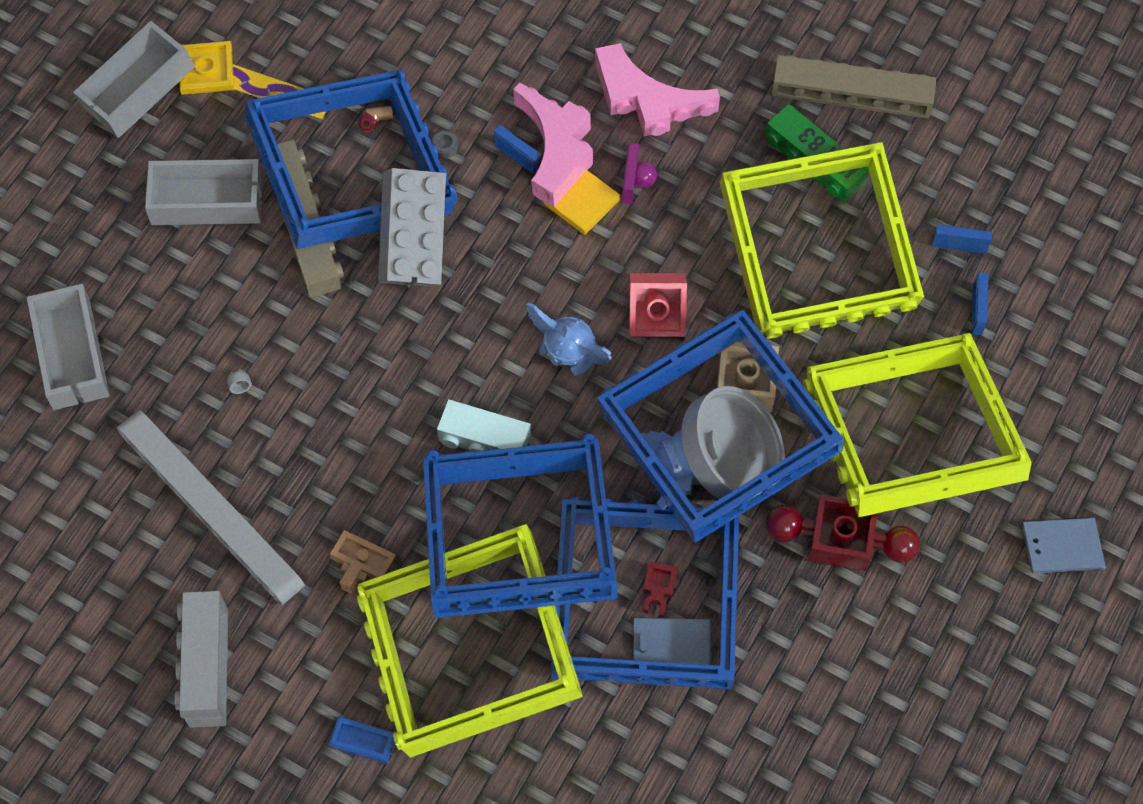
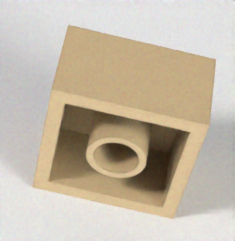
(742, 371)

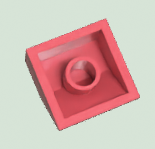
(657, 304)

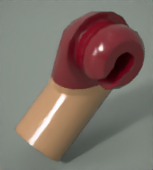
(372, 116)

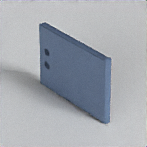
(1063, 545)
(672, 640)

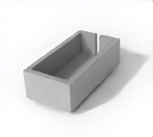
(134, 79)
(204, 192)
(412, 227)
(67, 346)
(203, 659)

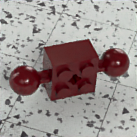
(833, 548)

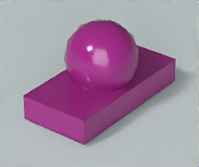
(639, 174)

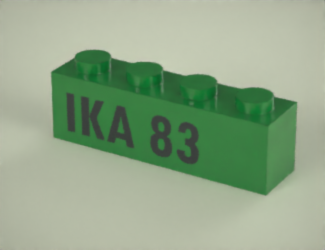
(801, 138)

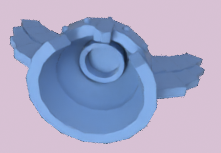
(568, 341)
(672, 456)

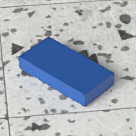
(517, 149)
(961, 239)
(979, 304)
(362, 740)

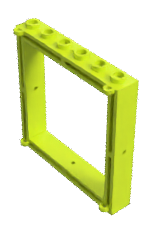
(825, 314)
(936, 485)
(416, 576)

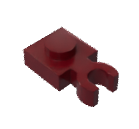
(659, 583)

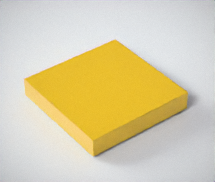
(212, 68)
(586, 202)

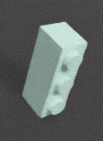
(480, 429)

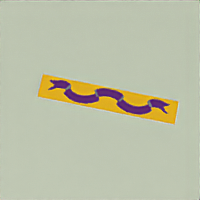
(262, 85)

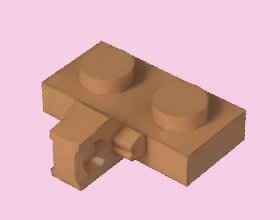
(360, 560)

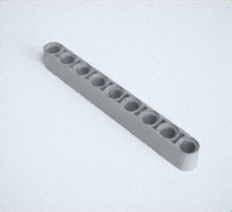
(211, 507)

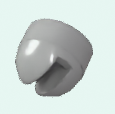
(240, 387)

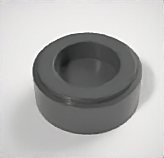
(446, 143)

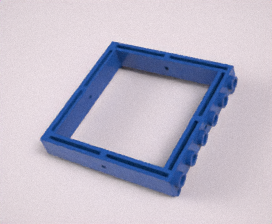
(329, 97)
(683, 359)
(508, 464)
(643, 515)

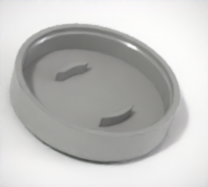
(730, 439)

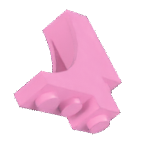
(656, 104)
(565, 152)

